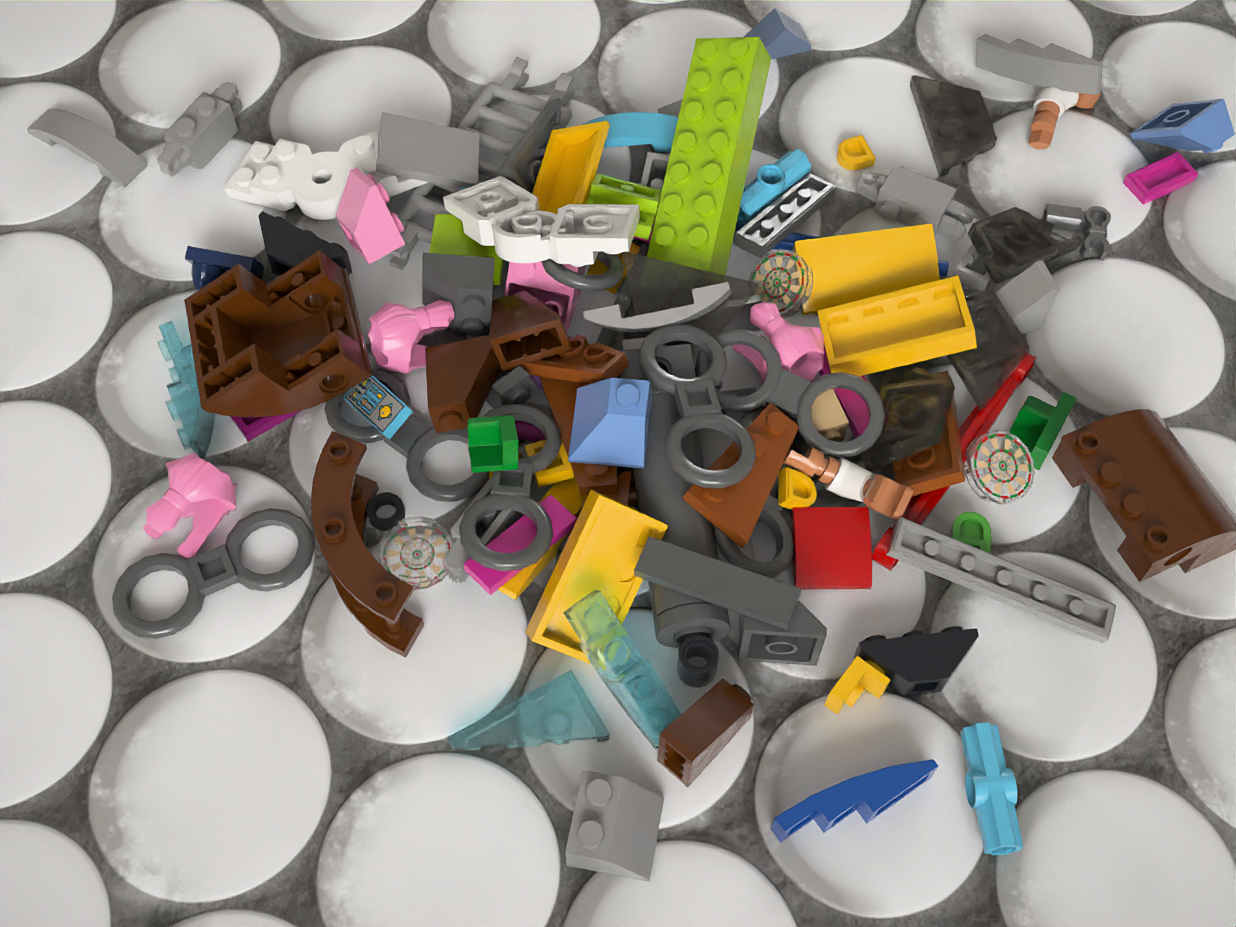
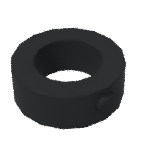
(382, 499)

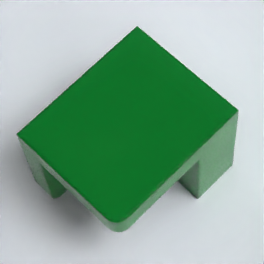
(492, 443)

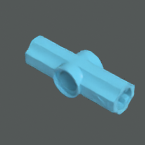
(771, 183)
(991, 789)

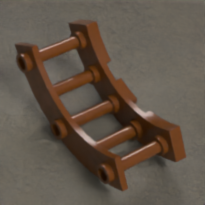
(339, 523)

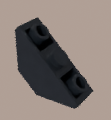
(290, 245)
(918, 660)

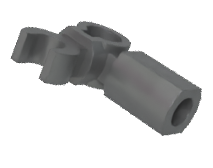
(1091, 223)

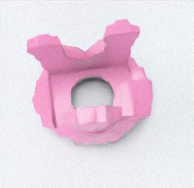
(399, 331)
(798, 346)
(195, 491)

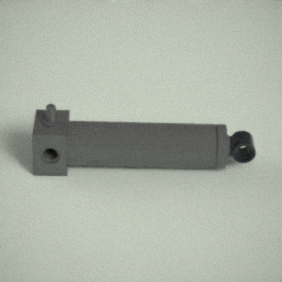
(678, 617)

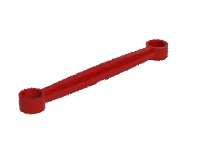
(975, 425)

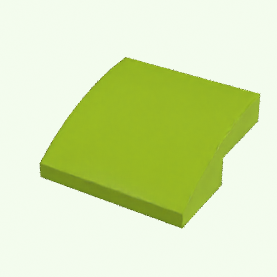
(622, 192)
(450, 239)

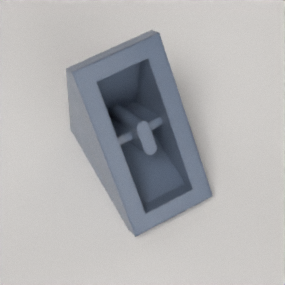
(780, 35)

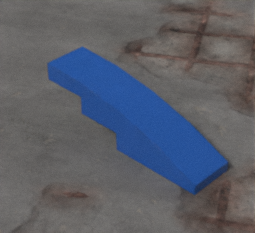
(866, 793)

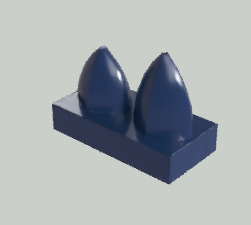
(209, 264)

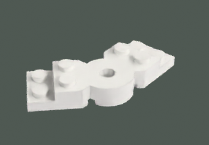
(292, 175)
(510, 219)

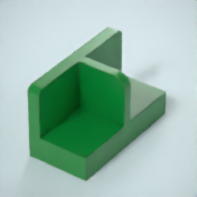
(1040, 424)

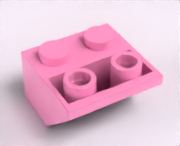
(367, 219)
(538, 283)

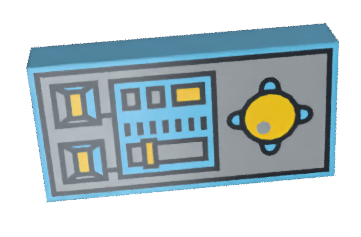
(378, 405)

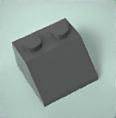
(463, 282)
(771, 644)

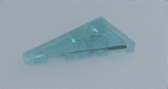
(548, 714)

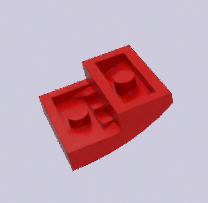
(831, 548)

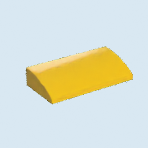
(570, 165)
(868, 264)
(898, 328)
(595, 557)

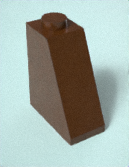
(525, 330)
(459, 381)
(703, 730)

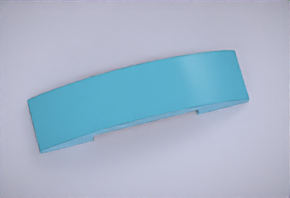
(640, 129)

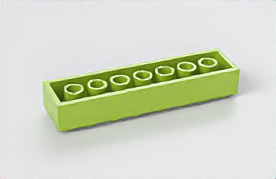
(710, 153)

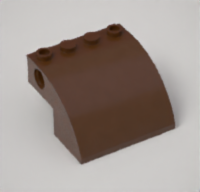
(277, 342)
(1150, 491)

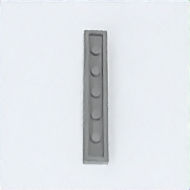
(1001, 580)

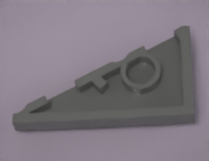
(526, 157)

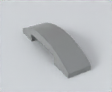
(90, 142)
(704, 299)

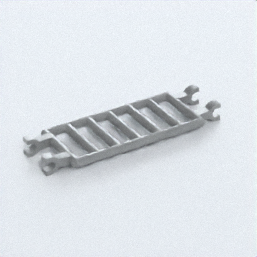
(508, 91)

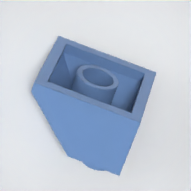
(1189, 126)
(612, 423)

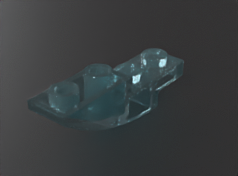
(184, 393)
(621, 666)

